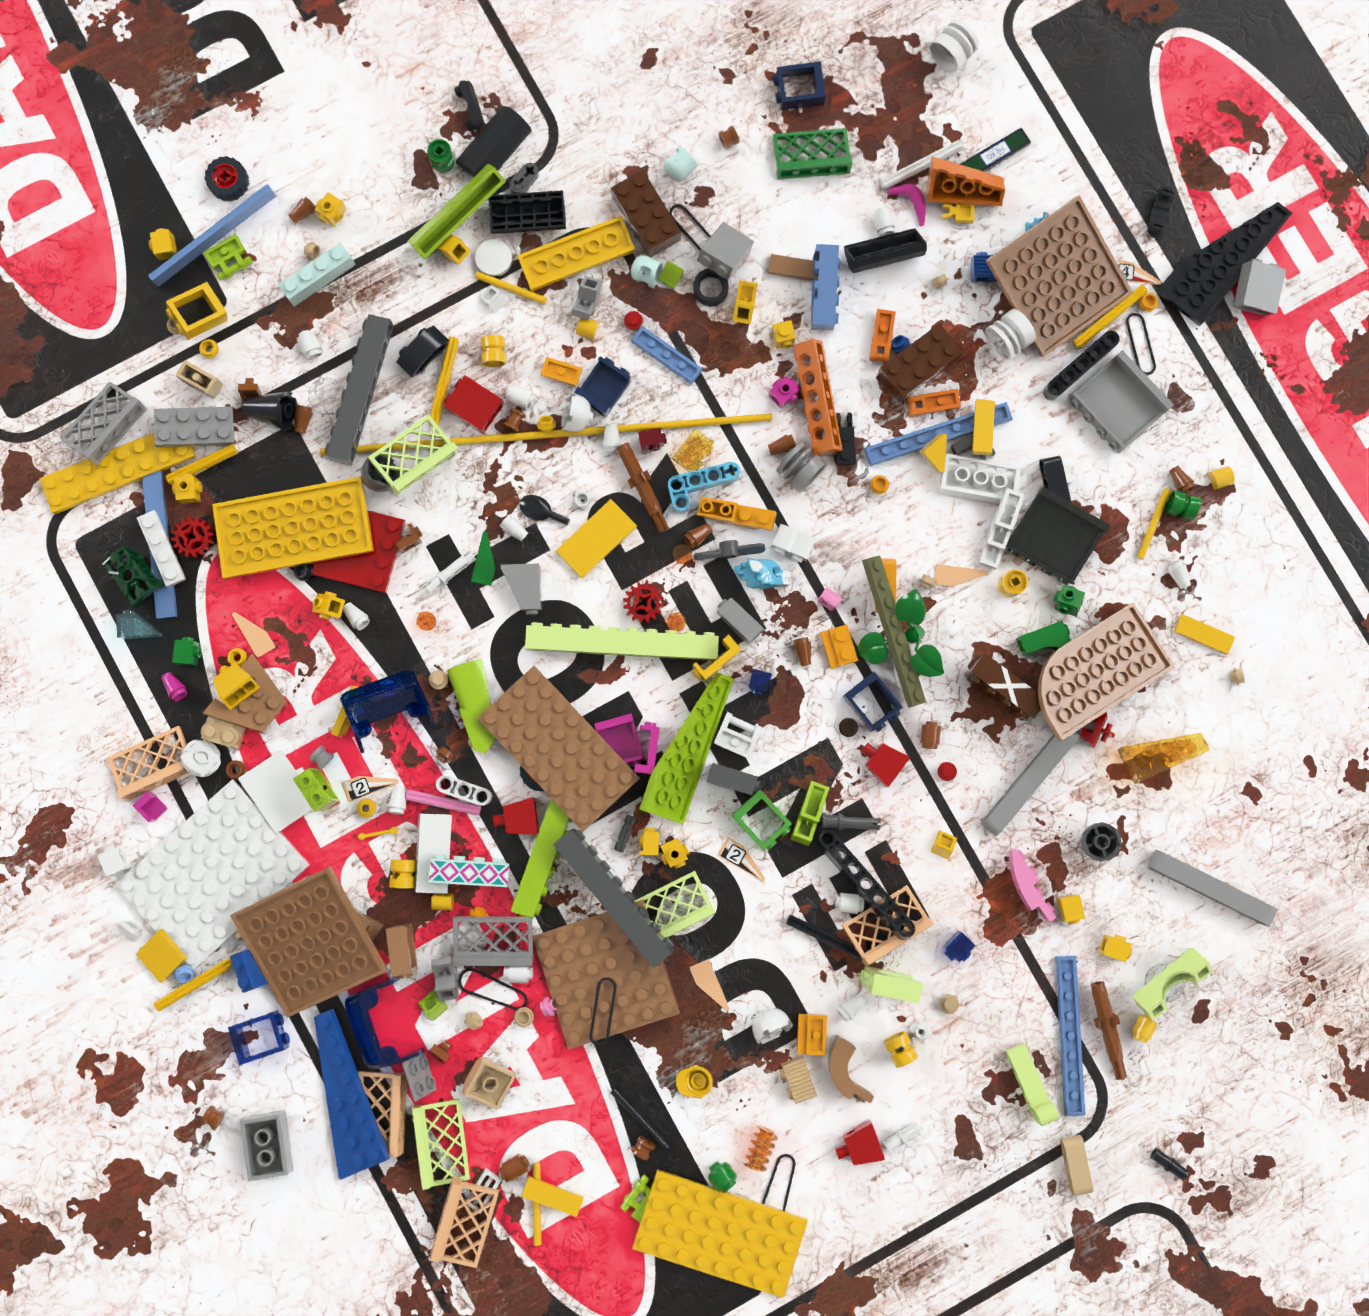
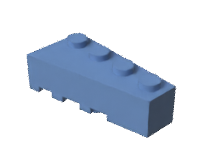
(824, 290)

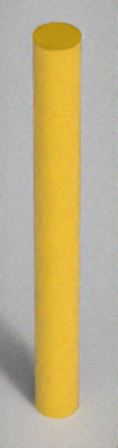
(510, 287)
(1153, 524)
(536, 1209)

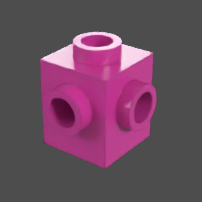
(784, 392)

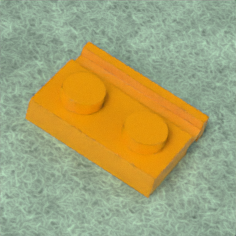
(839, 646)
(811, 1034)

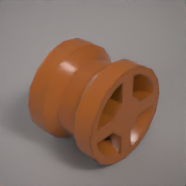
(728, 137)
(212, 1117)
(643, 1148)

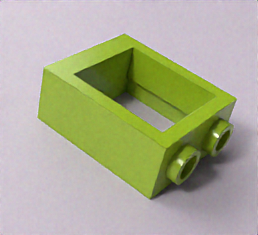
(311, 786)

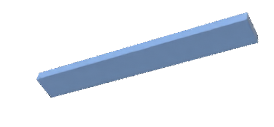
(212, 235)
(917, 440)
(155, 500)
(1070, 1035)

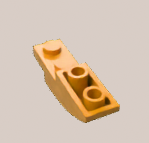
(736, 514)

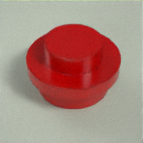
(633, 320)
(947, 771)

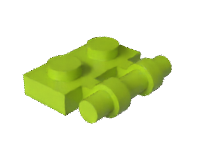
(225, 252)
(629, 1199)

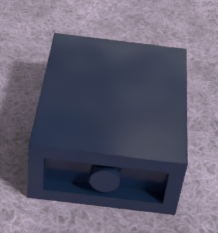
(604, 386)

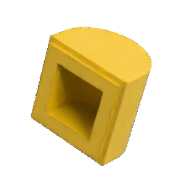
(587, 328)
(1221, 477)
(442, 901)

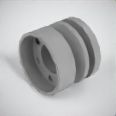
(801, 467)

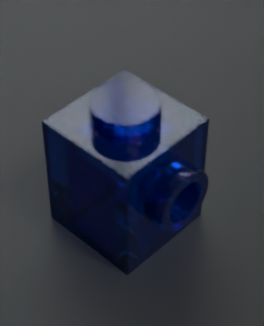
(759, 682)
(958, 947)

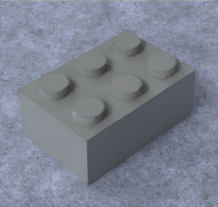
(266, 1145)

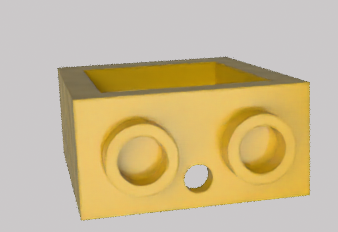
(203, 325)

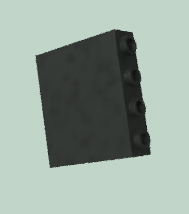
(1056, 536)

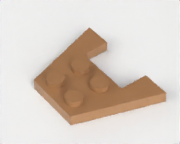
(256, 710)

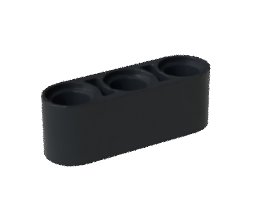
(1054, 476)

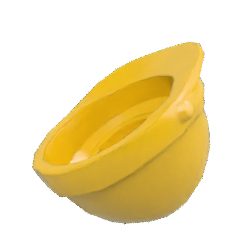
(694, 1082)

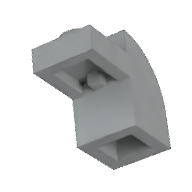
(587, 298)
(445, 979)

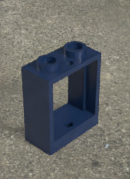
(800, 101)
(894, 713)

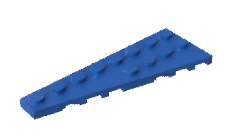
(352, 1121)

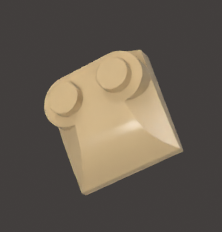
(222, 733)
(488, 1082)

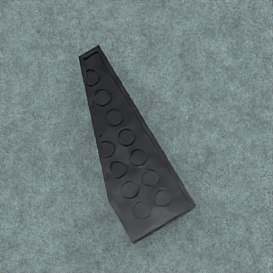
(1210, 273)

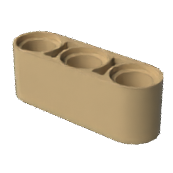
(1076, 1165)

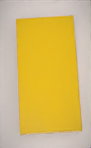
(596, 538)

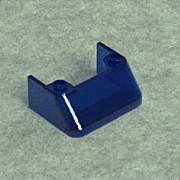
(384, 699)
(358, 1009)

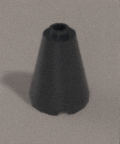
(272, 409)

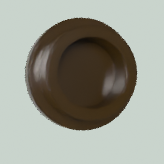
(848, 727)

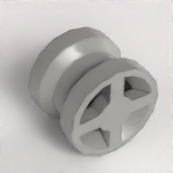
(321, 757)

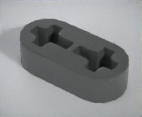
(521, 176)

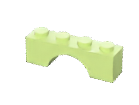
(1188, 967)

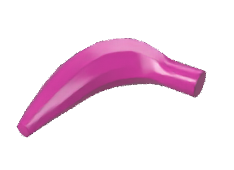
(916, 197)

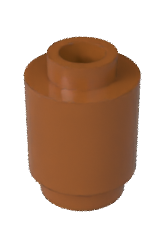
(930, 735)
(514, 1167)

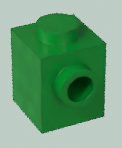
(186, 651)

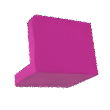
(150, 806)

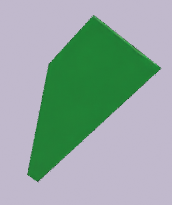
(484, 565)

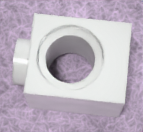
(113, 860)

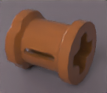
(514, 420)

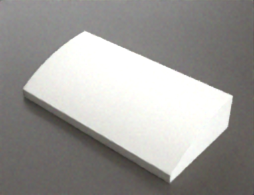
(977, 479)

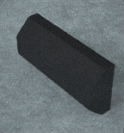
(495, 142)
(527, 212)
(885, 250)

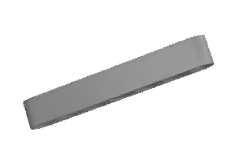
(1027, 783)
(1212, 888)

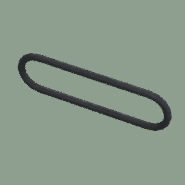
(679, 205)
(1148, 341)
(610, 1015)

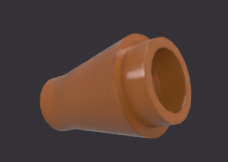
(302, 210)
(302, 418)
(782, 445)
(1181, 480)
(697, 535)
(803, 650)

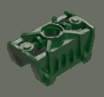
(139, 571)

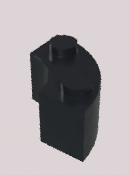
(422, 351)

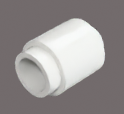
(884, 221)
(309, 345)
(520, 397)
(849, 903)
(518, 974)

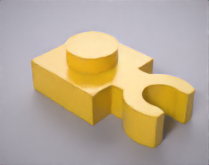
(961, 212)

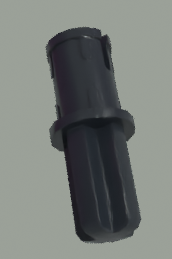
(1169, 1164)

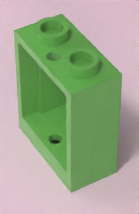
(770, 842)

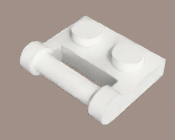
(735, 741)

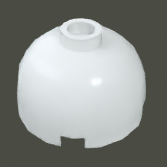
(576, 413)
(770, 1024)

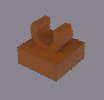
(248, 389)
(440, 1053)

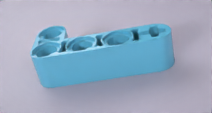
(705, 482)

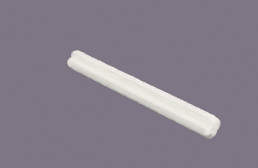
(920, 165)

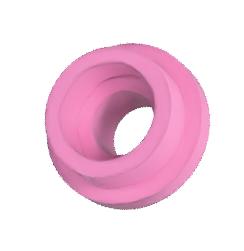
(547, 1007)

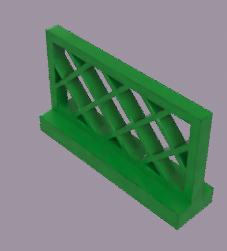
(813, 165)

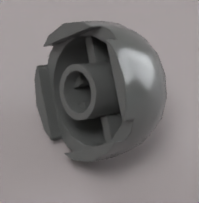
(373, 479)
(1101, 841)

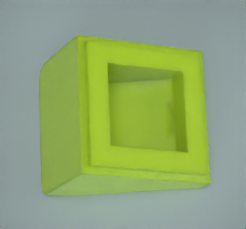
(671, 275)
(432, 1006)

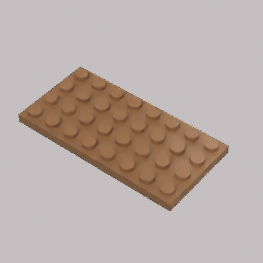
(558, 748)

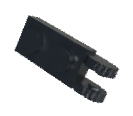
(847, 437)

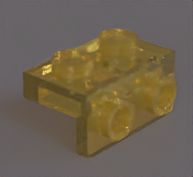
(693, 451)

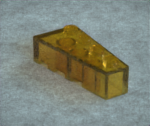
(1155, 757)

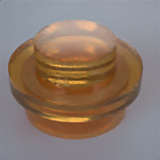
(676, 622)

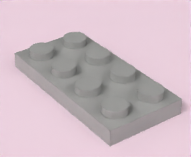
(194, 426)

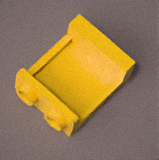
(732, 651)

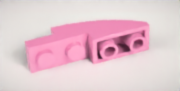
(1024, 879)

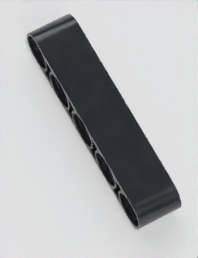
(1087, 359)

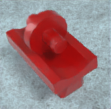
(1093, 736)

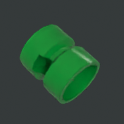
(441, 155)
(1181, 505)

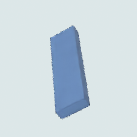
(666, 355)

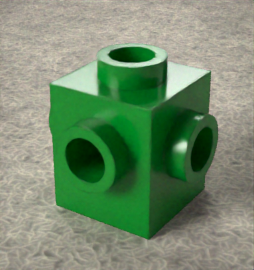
(1069, 600)

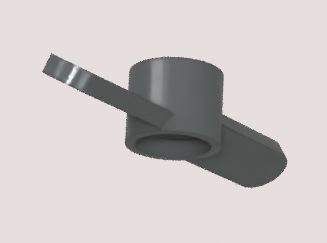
(730, 549)

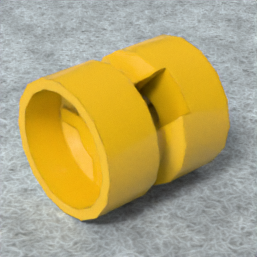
(493, 351)
(1013, 583)
(402, 873)
(904, 1055)

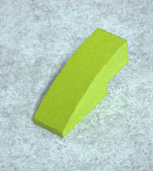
(809, 813)

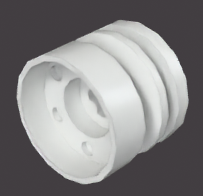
(954, 46)
(1010, 334)

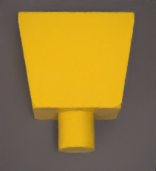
(234, 685)

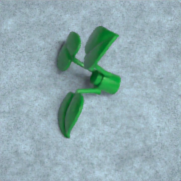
(927, 659)

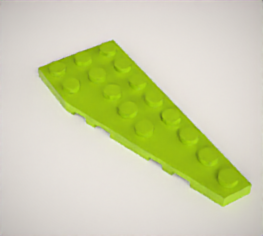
(680, 767)

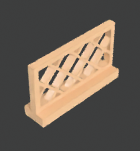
(153, 779)
(892, 942)
(397, 1107)
(447, 1218)

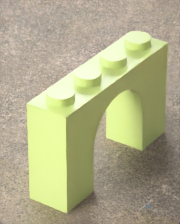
(891, 984)

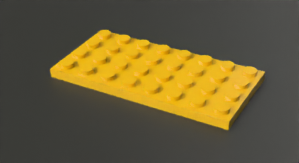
(292, 527)
(720, 1233)

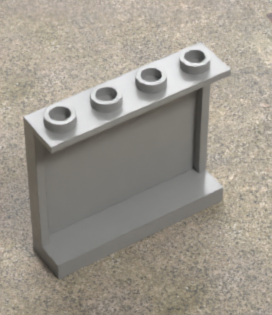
(1120, 402)

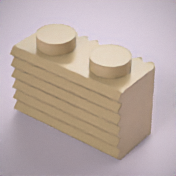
(199, 379)
(799, 1080)

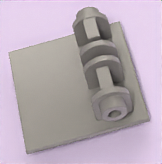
(419, 1076)

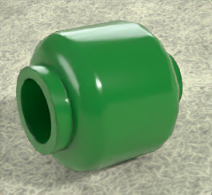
(722, 1176)

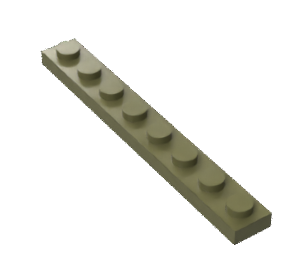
(893, 631)

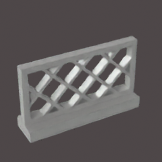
(113, 430)
(493, 957)

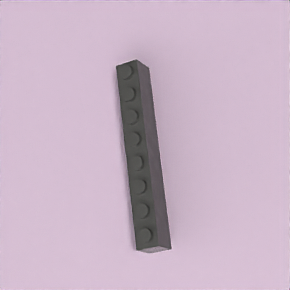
(359, 390)
(614, 897)

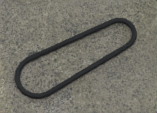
(496, 980)
(790, 1180)

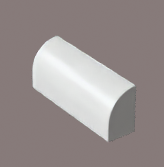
(432, 839)

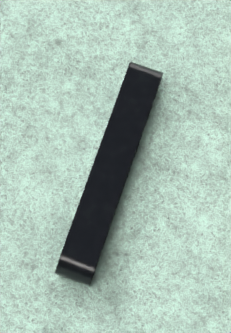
(867, 894)

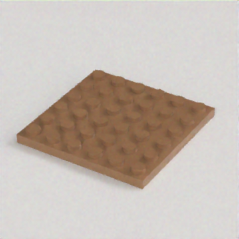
(1060, 275)
(309, 942)
(582, 955)

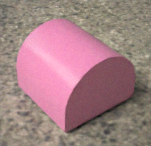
(829, 599)

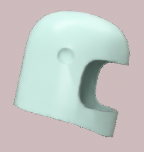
(679, 166)
(650, 267)

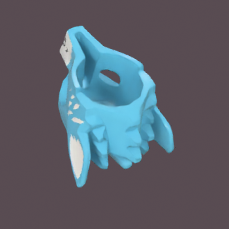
(762, 574)

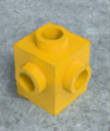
(330, 209)
(187, 489)
(328, 605)
(674, 845)

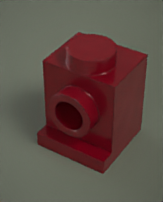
(651, 440)

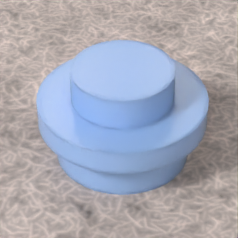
(184, 973)

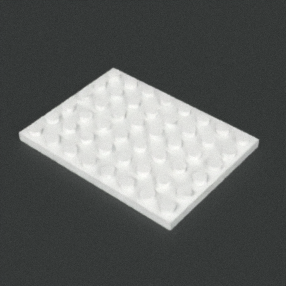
(209, 870)

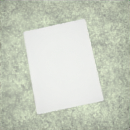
(275, 791)

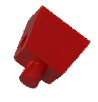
(884, 762)
(519, 817)
(861, 1145)

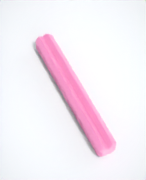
(443, 802)

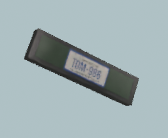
(998, 151)

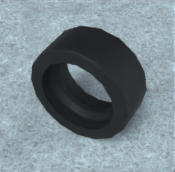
(707, 301)

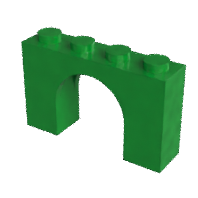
(1045, 638)

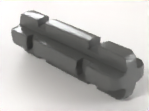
(624, 833)

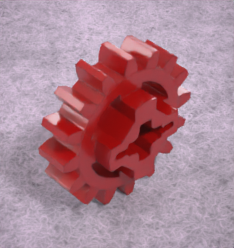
(193, 530)
(648, 609)

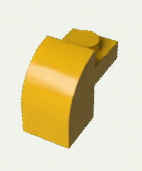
(745, 301)

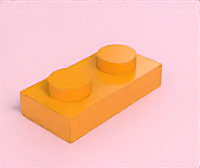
(561, 371)

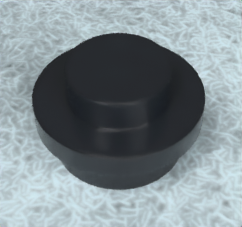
(303, 572)

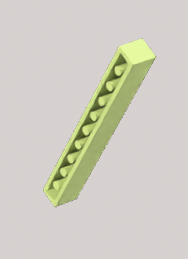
(622, 642)

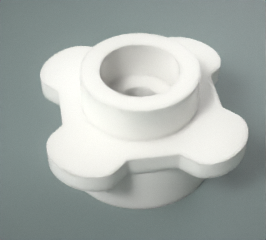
(582, 495)
(915, 1028)

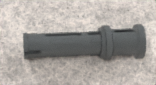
(840, 822)

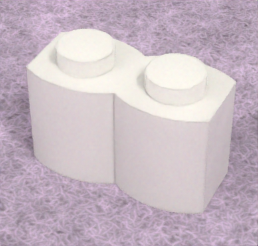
(793, 543)

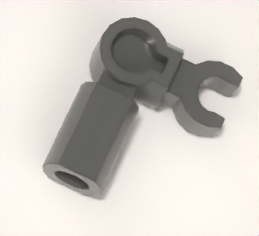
(965, 445)

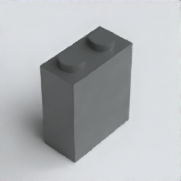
(733, 779)

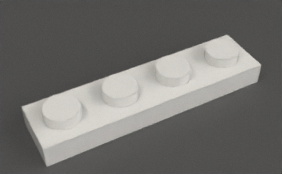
(161, 548)

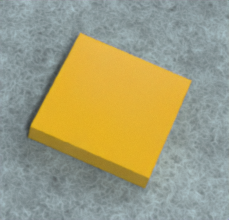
(161, 955)

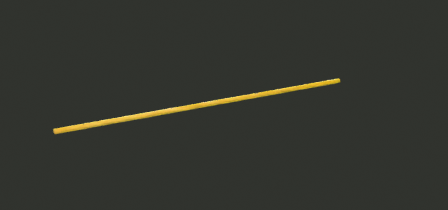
(586, 431)

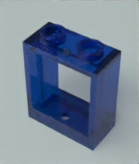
(239, 1041)

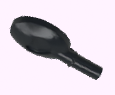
(540, 510)

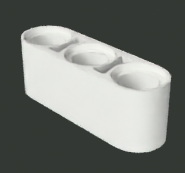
(454, 790)

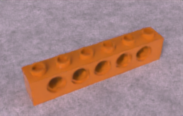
(814, 350)

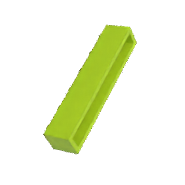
(456, 211)
(541, 862)

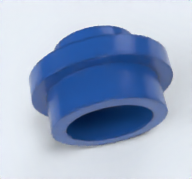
(899, 343)

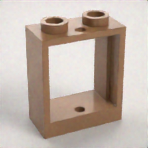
(401, 950)

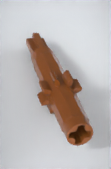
(640, 481)
(1107, 1023)

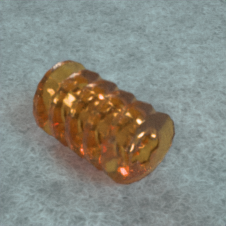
(761, 1149)

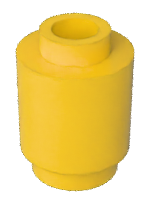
(1144, 1028)

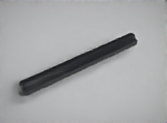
(823, 936)

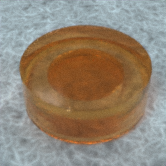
(682, 554)
(426, 621)

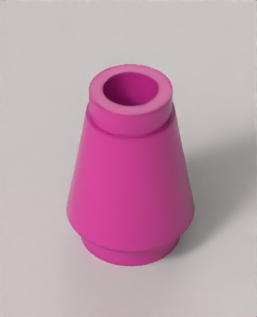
(174, 687)

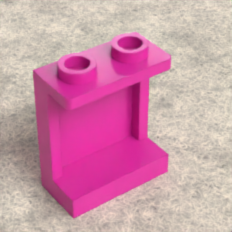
(622, 738)
(653, 746)

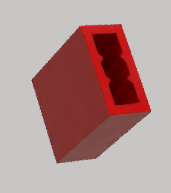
(473, 404)

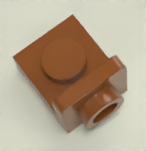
(409, 541)

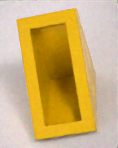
(935, 452)

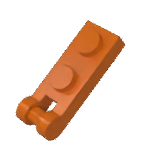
(882, 335)
(933, 402)

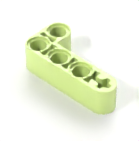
(1040, 1106)

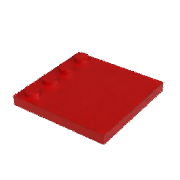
(368, 569)

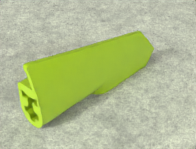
(473, 698)

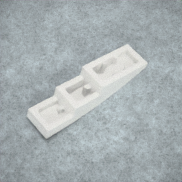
(1001, 528)

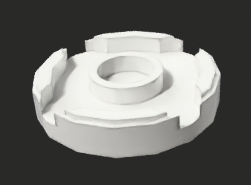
(493, 257)
(200, 758)

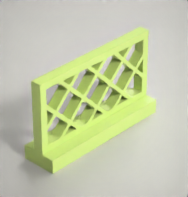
(425, 466)
(683, 921)
(423, 1143)

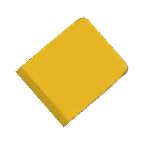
(943, 844)

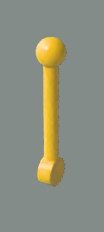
(394, 830)

